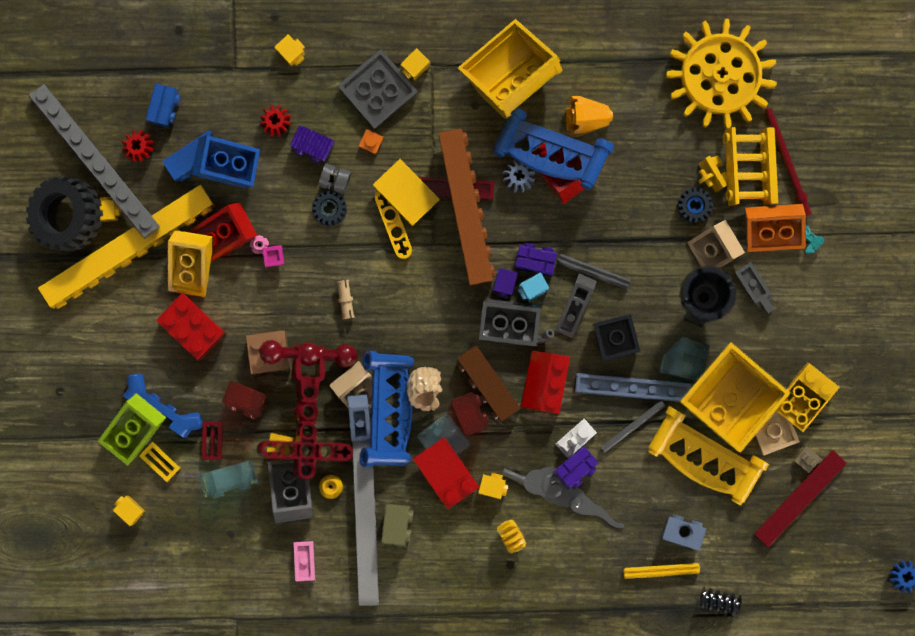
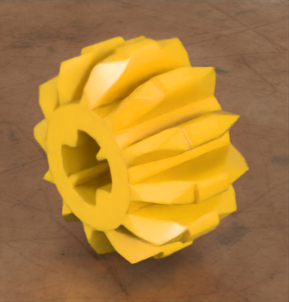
(511, 536)

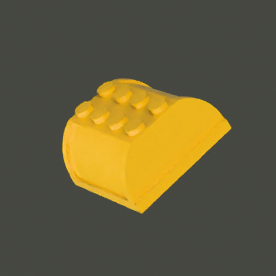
(510, 68)
(734, 397)

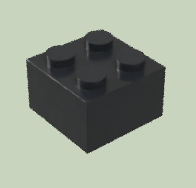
(616, 338)

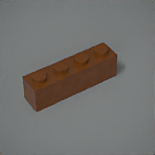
(488, 383)

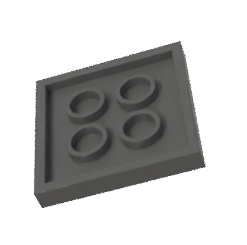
(377, 89)

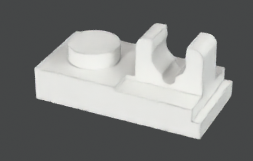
(575, 438)

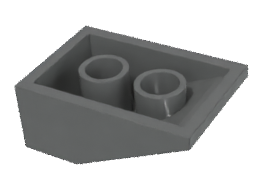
(289, 494)

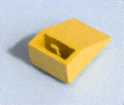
(807, 396)

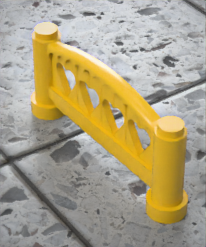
(746, 471)

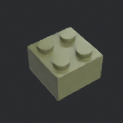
(396, 524)

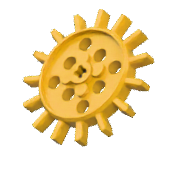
(732, 76)

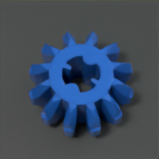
(900, 570)

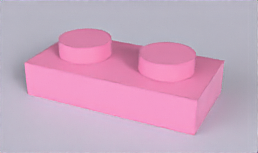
(304, 561)

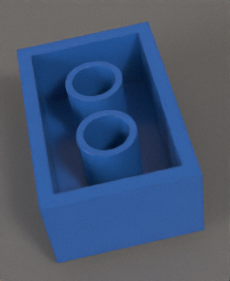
(226, 162)

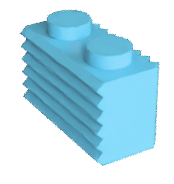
(533, 288)

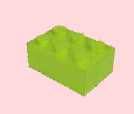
(131, 429)

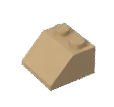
(716, 246)
(353, 383)

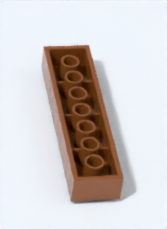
(465, 206)

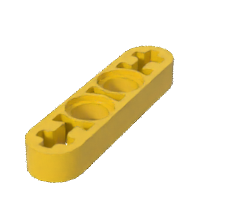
(391, 224)

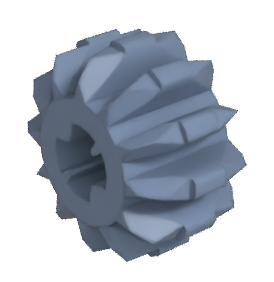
(512, 179)

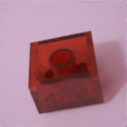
(245, 399)
(469, 414)

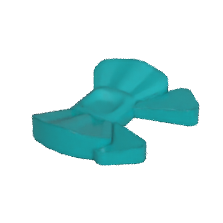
(815, 241)

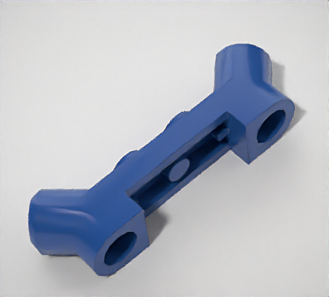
(181, 423)

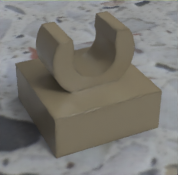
(807, 459)

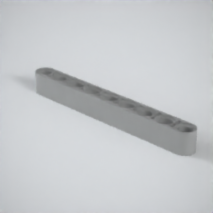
(365, 528)

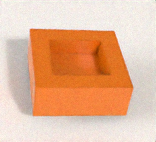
(371, 142)

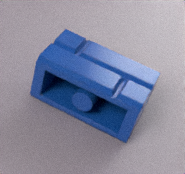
(163, 105)

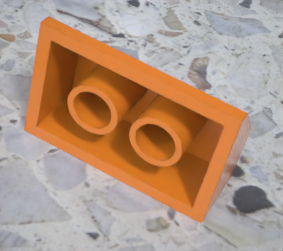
(775, 227)

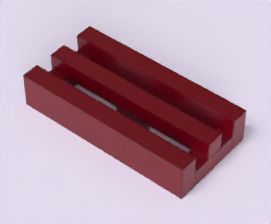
(212, 442)

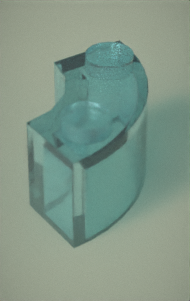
(228, 478)

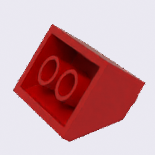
(545, 382)

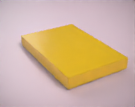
(406, 192)

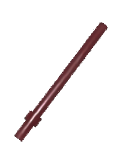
(801, 197)

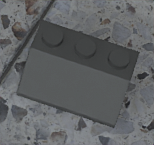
(510, 321)

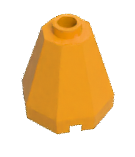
(586, 116)

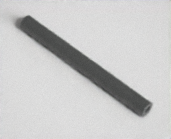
(633, 426)

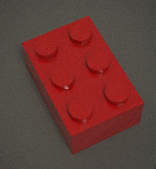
(191, 327)

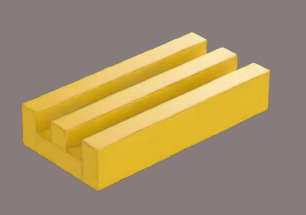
(154, 467)

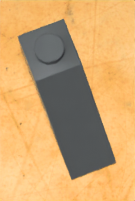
(576, 305)

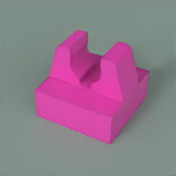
(273, 256)

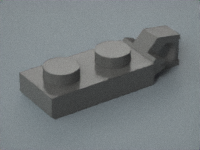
(755, 287)

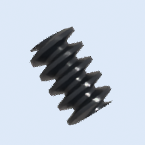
(719, 602)

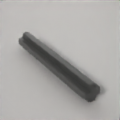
(593, 271)

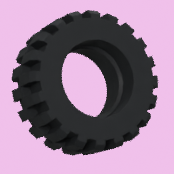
(43, 211)

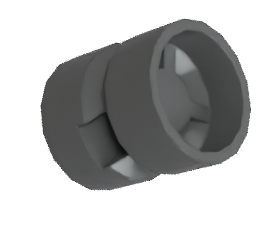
(341, 180)

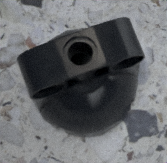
(716, 286)

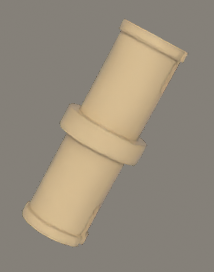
(345, 299)

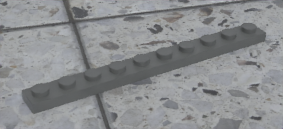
(94, 161)

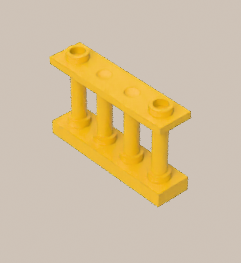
(768, 165)

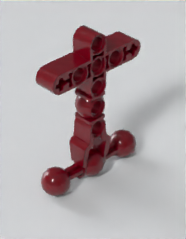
(308, 355)

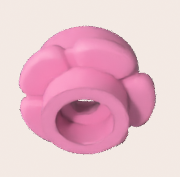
(254, 244)

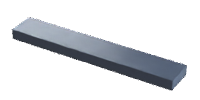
(631, 387)

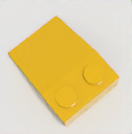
(189, 263)

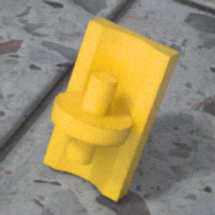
(711, 174)

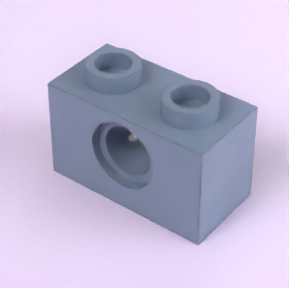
(359, 417)
(692, 540)

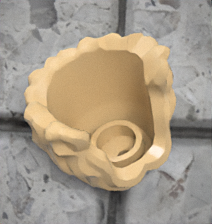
(424, 387)

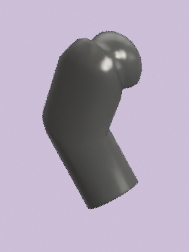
(545, 336)

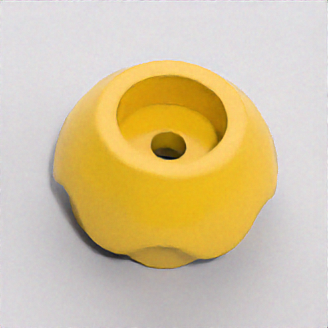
(332, 480)

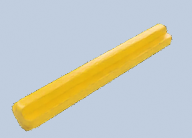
(665, 570)

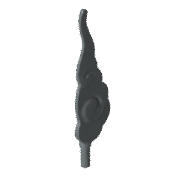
(545, 483)

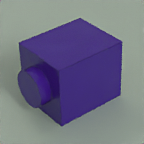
(505, 283)

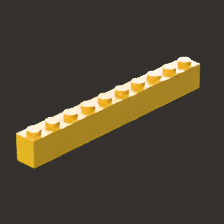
(124, 248)

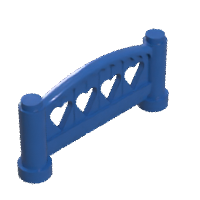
(591, 156)
(380, 450)

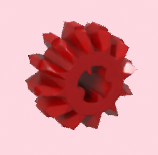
(268, 124)
(130, 148)

